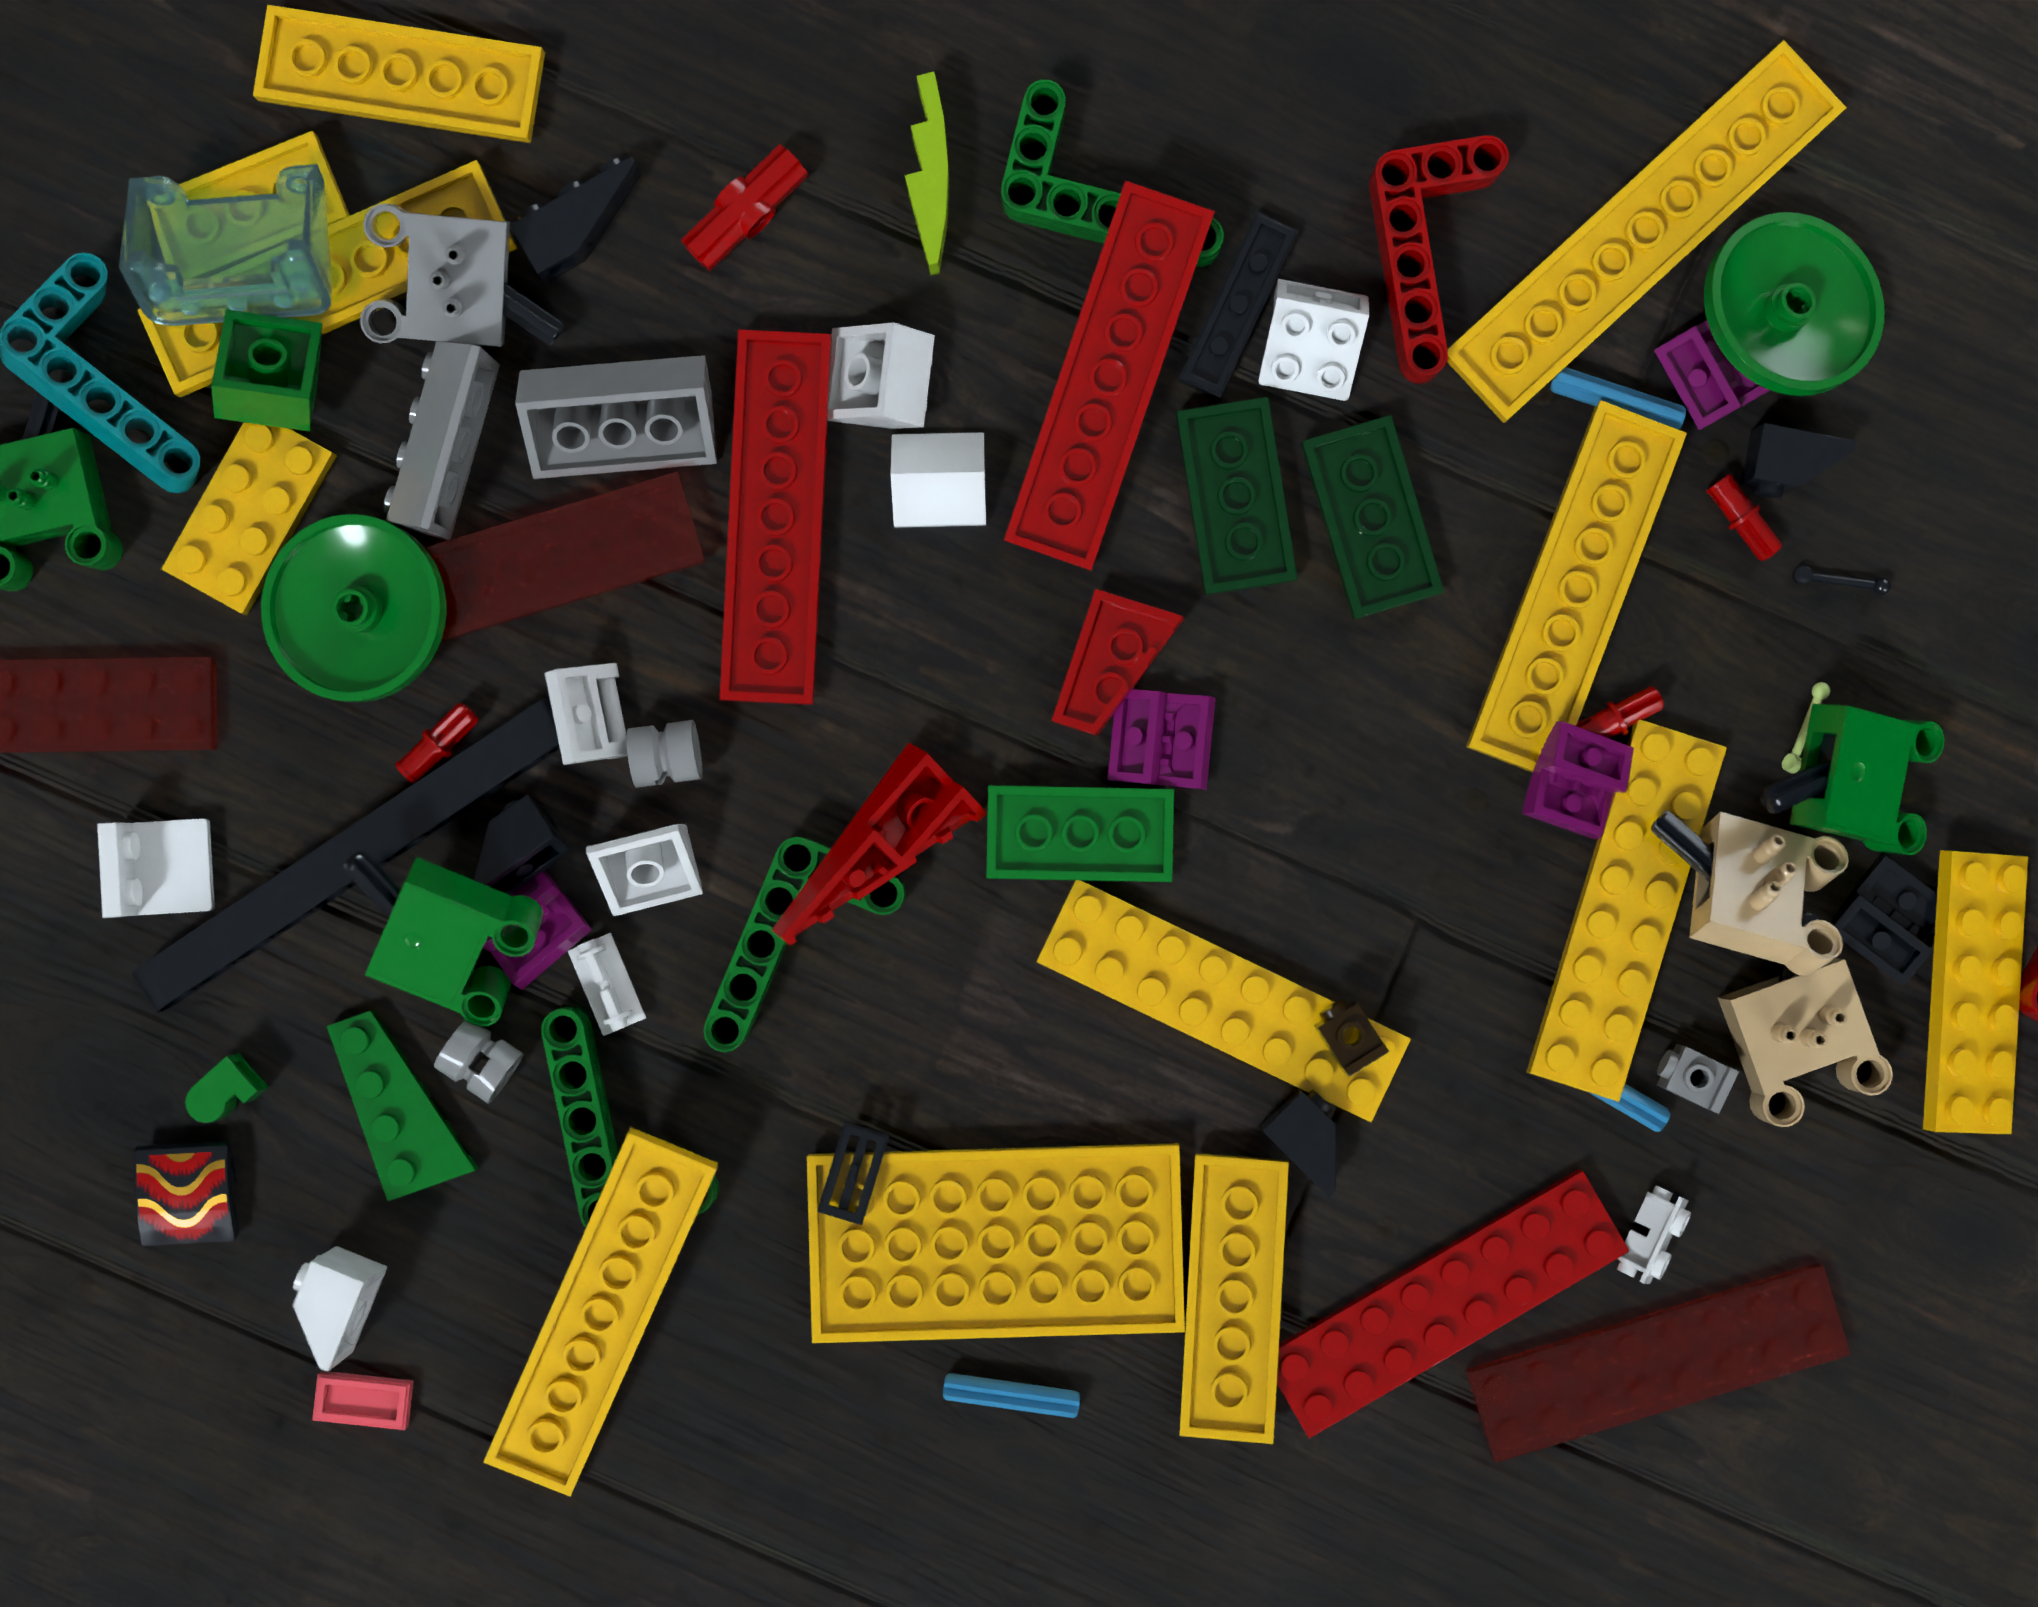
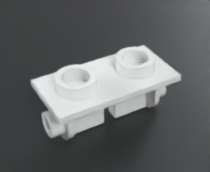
(606, 984)
(1664, 1221)

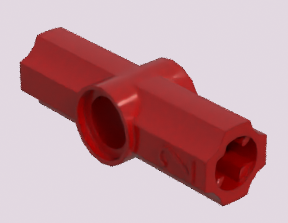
(744, 207)

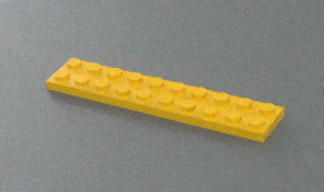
(1644, 231)

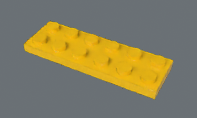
(399, 73)
(1975, 993)
(1234, 1298)

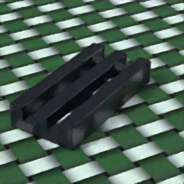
(865, 1134)

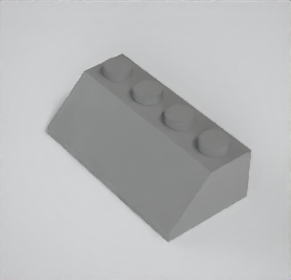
(617, 417)
(442, 439)

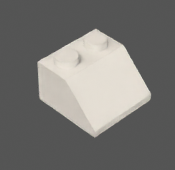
(880, 375)
(335, 1302)

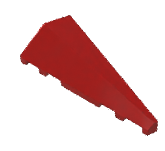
(898, 821)

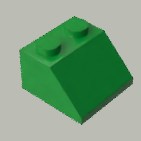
(267, 370)

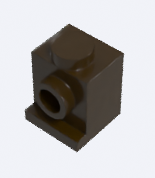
(1353, 1056)

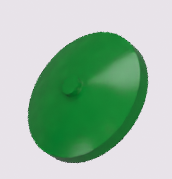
(1794, 304)
(353, 608)

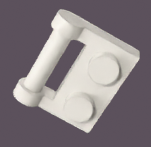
(580, 713)

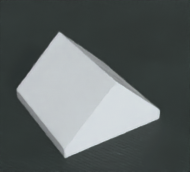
(938, 480)
(646, 869)

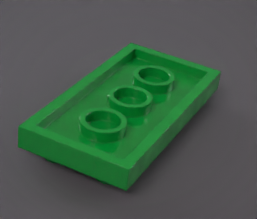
(1080, 833)

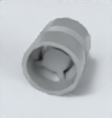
(664, 753)
(465, 1051)

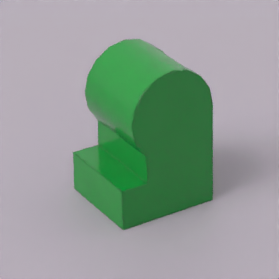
(220, 1088)

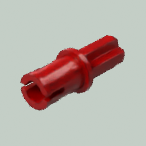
(1744, 517)
(1620, 716)
(437, 743)

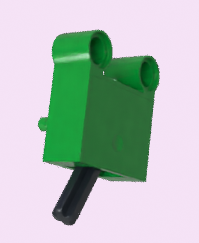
(439, 932)

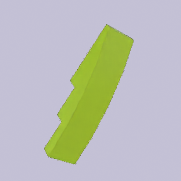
(930, 186)

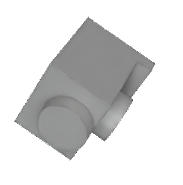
(1713, 1086)

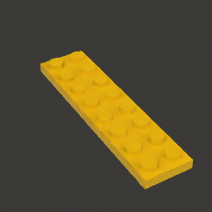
(358, 272)
(1577, 583)
(1624, 915)
(1211, 996)
(600, 1311)

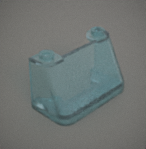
(227, 252)

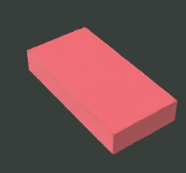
(363, 1400)

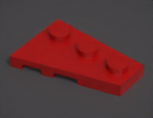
(1110, 658)

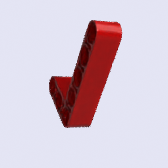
(1414, 244)

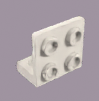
(1314, 340)
(155, 867)

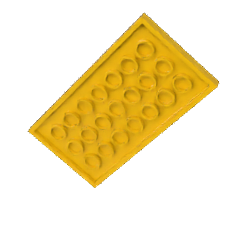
(1000, 1244)

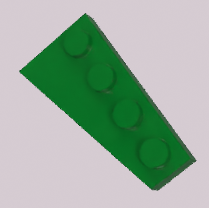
(399, 1120)

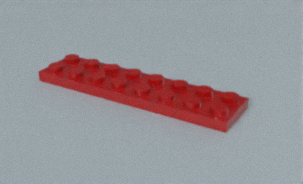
(1108, 375)
(775, 517)
(1446, 1302)

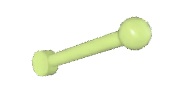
(1792, 762)

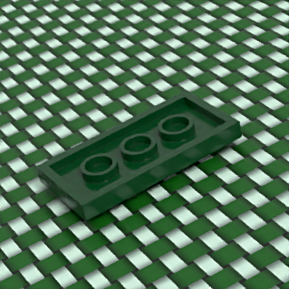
(1236, 496)
(1372, 517)

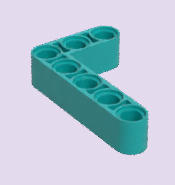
(88, 382)

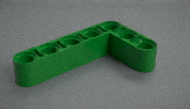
(1049, 189)
(764, 918)
(591, 1096)

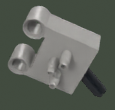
(455, 282)

